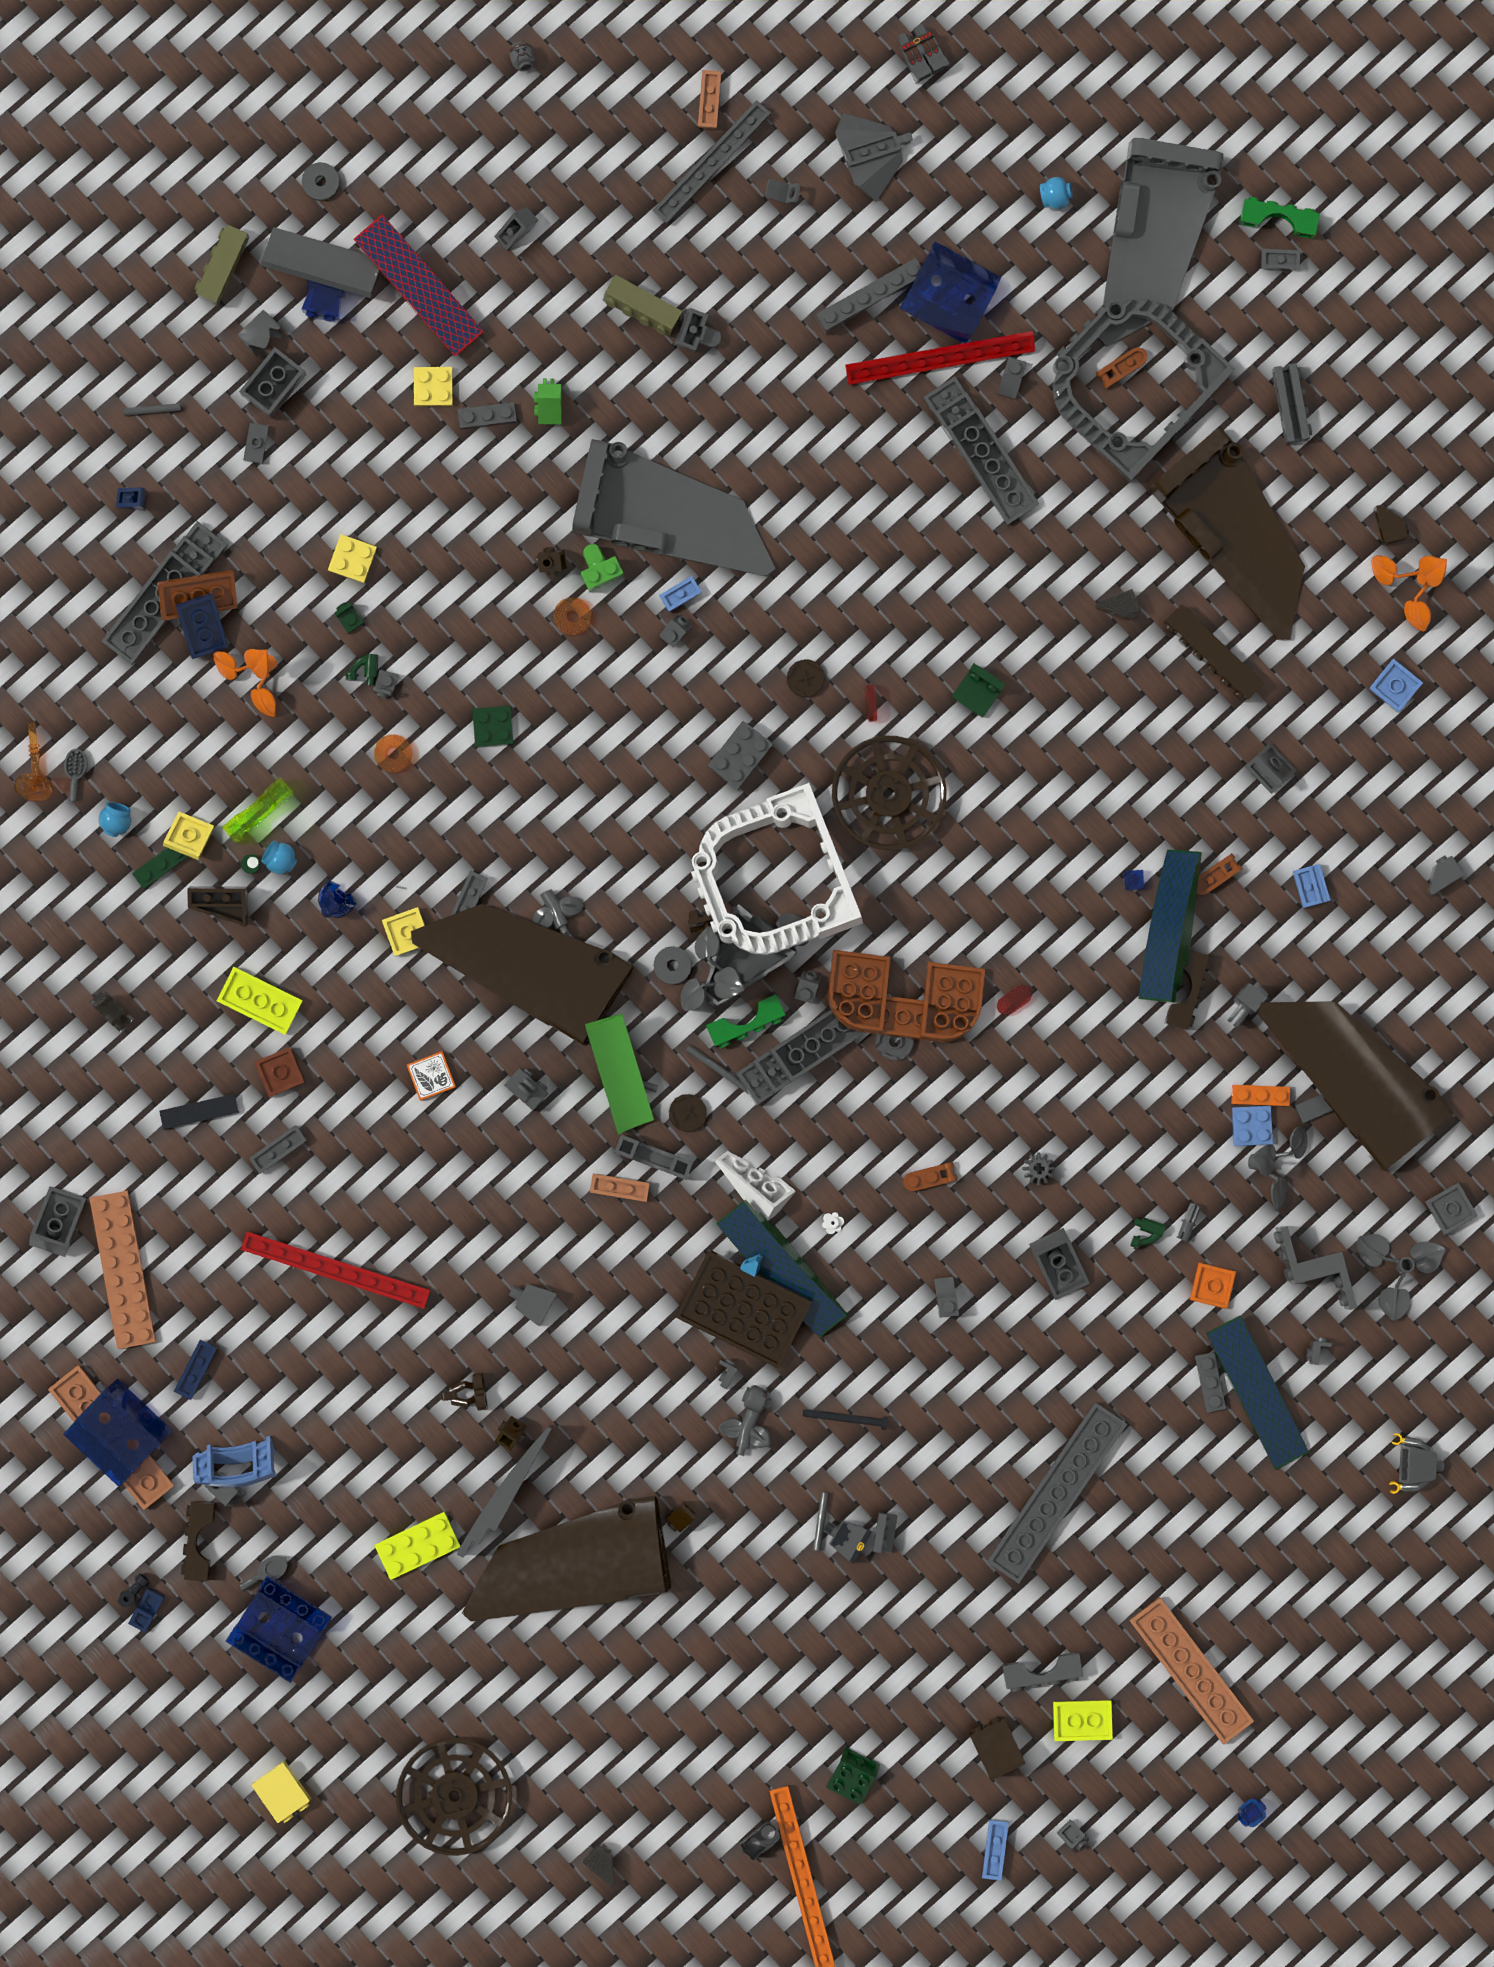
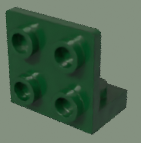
(978, 690)
(853, 1776)

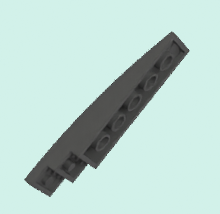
(981, 450)
(142, 618)
(795, 1056)
(503, 1497)

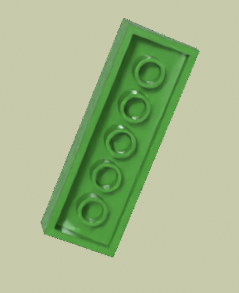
(619, 1072)

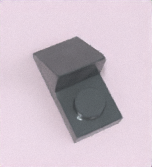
(1011, 378)

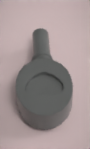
(75, 768)
(273, 1567)

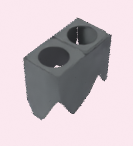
(259, 332)
(757, 1834)

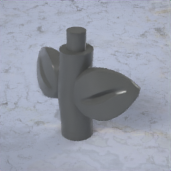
(556, 911)
(746, 1432)

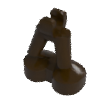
(477, 1385)

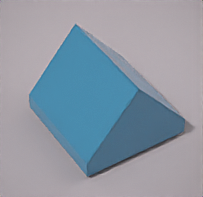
(752, 1265)

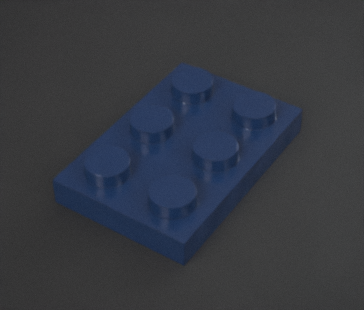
(201, 625)

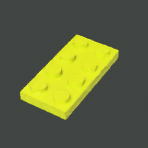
(259, 1000)
(417, 1545)

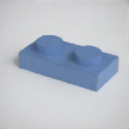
(680, 594)

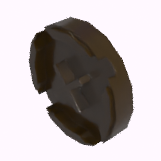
(805, 678)
(687, 1113)

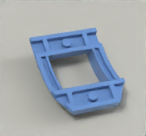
(259, 1453)

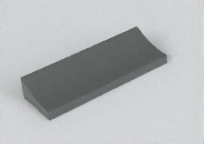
(320, 262)

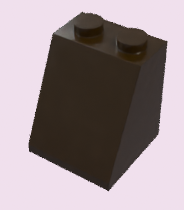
(996, 1747)

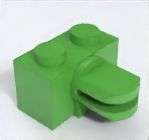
(549, 402)
(599, 571)

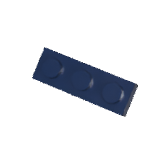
(195, 1369)

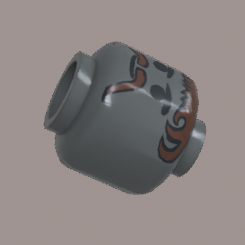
(522, 56)
(756, 1398)

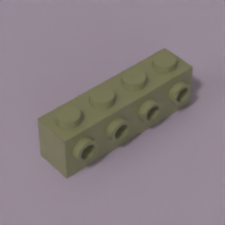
(222, 264)
(642, 306)

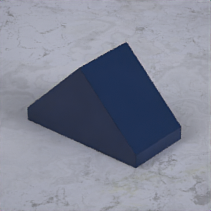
(132, 498)

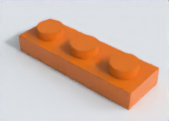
(1260, 1095)

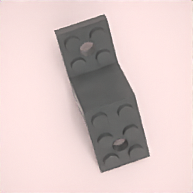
(1315, 1268)

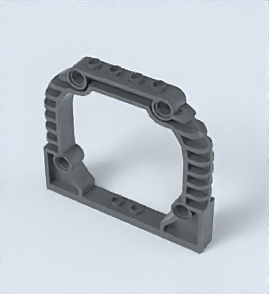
(1209, 374)

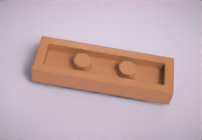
(709, 99)
(619, 1187)

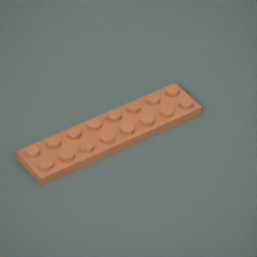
(122, 1269)
(74, 1395)
(1191, 1670)

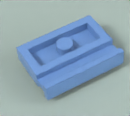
(1311, 886)

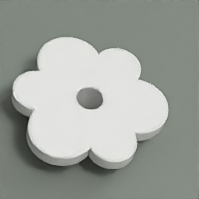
(828, 1218)

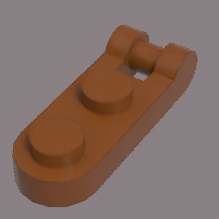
(1123, 366)
(1217, 875)
(929, 1177)

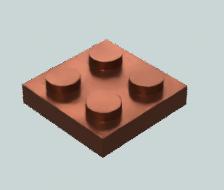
(279, 1072)

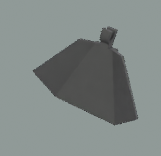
(870, 152)

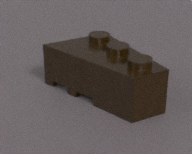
(220, 901)

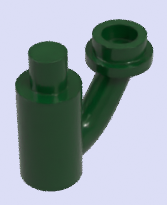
(370, 669)
(1154, 1228)

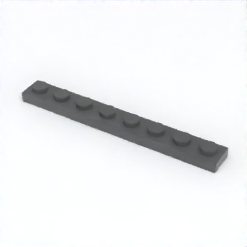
(711, 162)

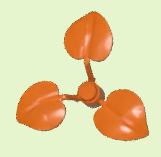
(1430, 573)
(261, 665)

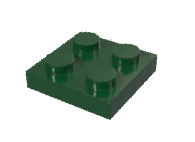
(492, 726)

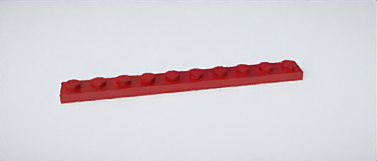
(940, 357)
(335, 1270)

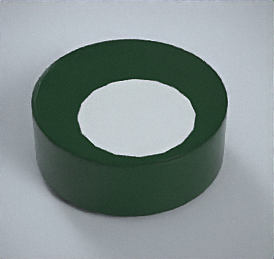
(250, 864)

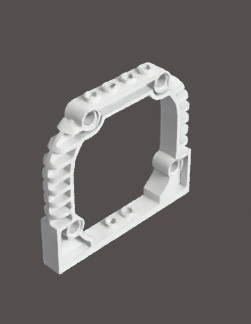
(800, 808)

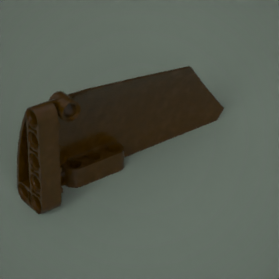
(1234, 529)
(529, 966)
(1358, 1076)
(576, 1564)

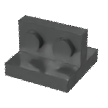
(1270, 768)

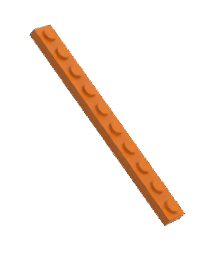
(801, 1877)

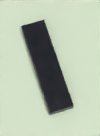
(199, 1111)

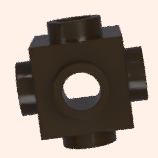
(551, 560)
(511, 1429)

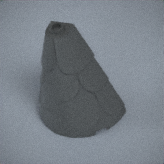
(748, 965)

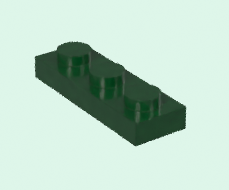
(158, 867)

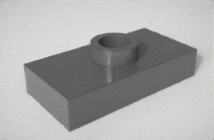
(1280, 259)
(256, 443)

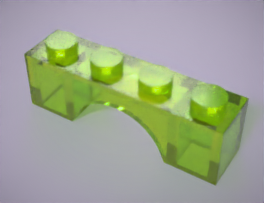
(258, 811)

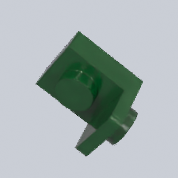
(348, 617)

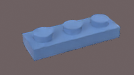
(995, 1849)

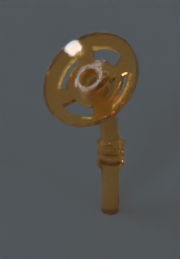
(35, 779)

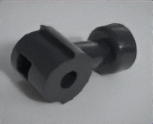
(129, 1596)

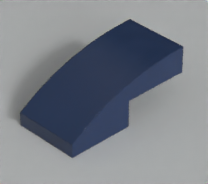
(146, 1609)

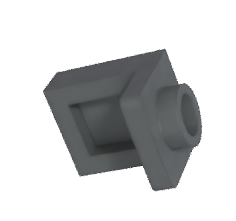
(675, 630)
(807, 986)
(1313, 1352)

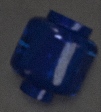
(1251, 1813)

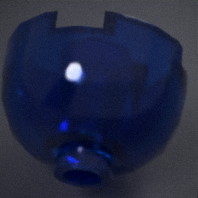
(334, 901)

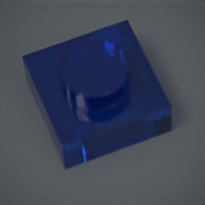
(1133, 880)

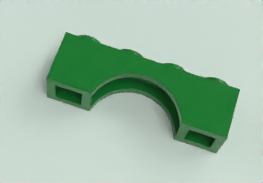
(1302, 221)
(768, 1011)

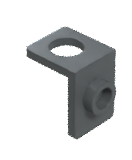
(782, 192)

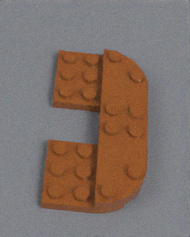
(861, 1001)

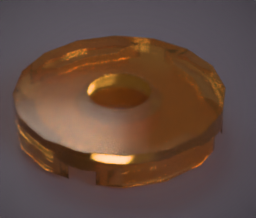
(566, 606)
(387, 743)

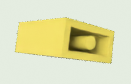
(281, 1792)

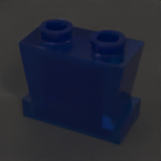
(323, 301)

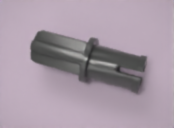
(1188, 1222)

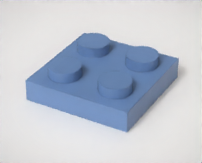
(1395, 685)
(1252, 1126)

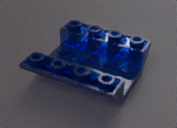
(945, 304)
(107, 1442)
(272, 1641)

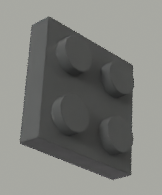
(1451, 1208)

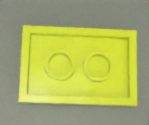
(1082, 1720)

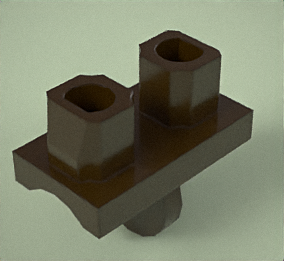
(698, 923)

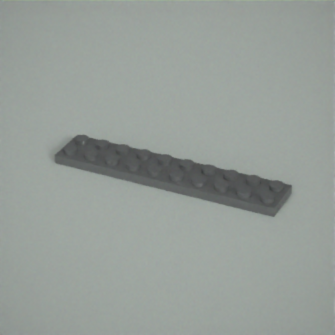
(1056, 1492)

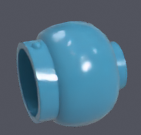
(1056, 193)
(115, 819)
(279, 857)

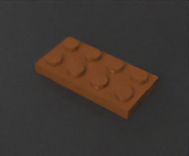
(183, 589)

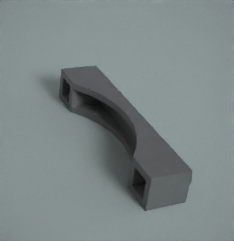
(852, 305)

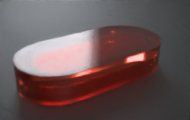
(870, 700)
(1014, 1000)

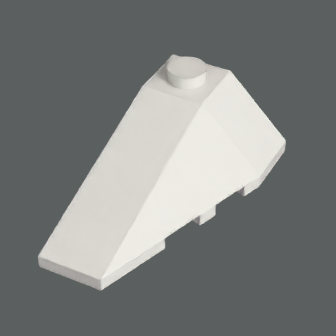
(759, 1189)

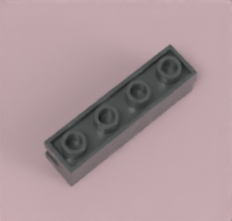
(1291, 404)

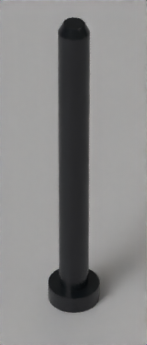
(846, 1418)

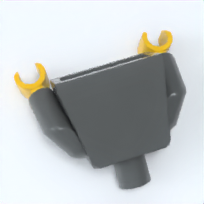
(1417, 1465)

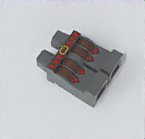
(922, 54)

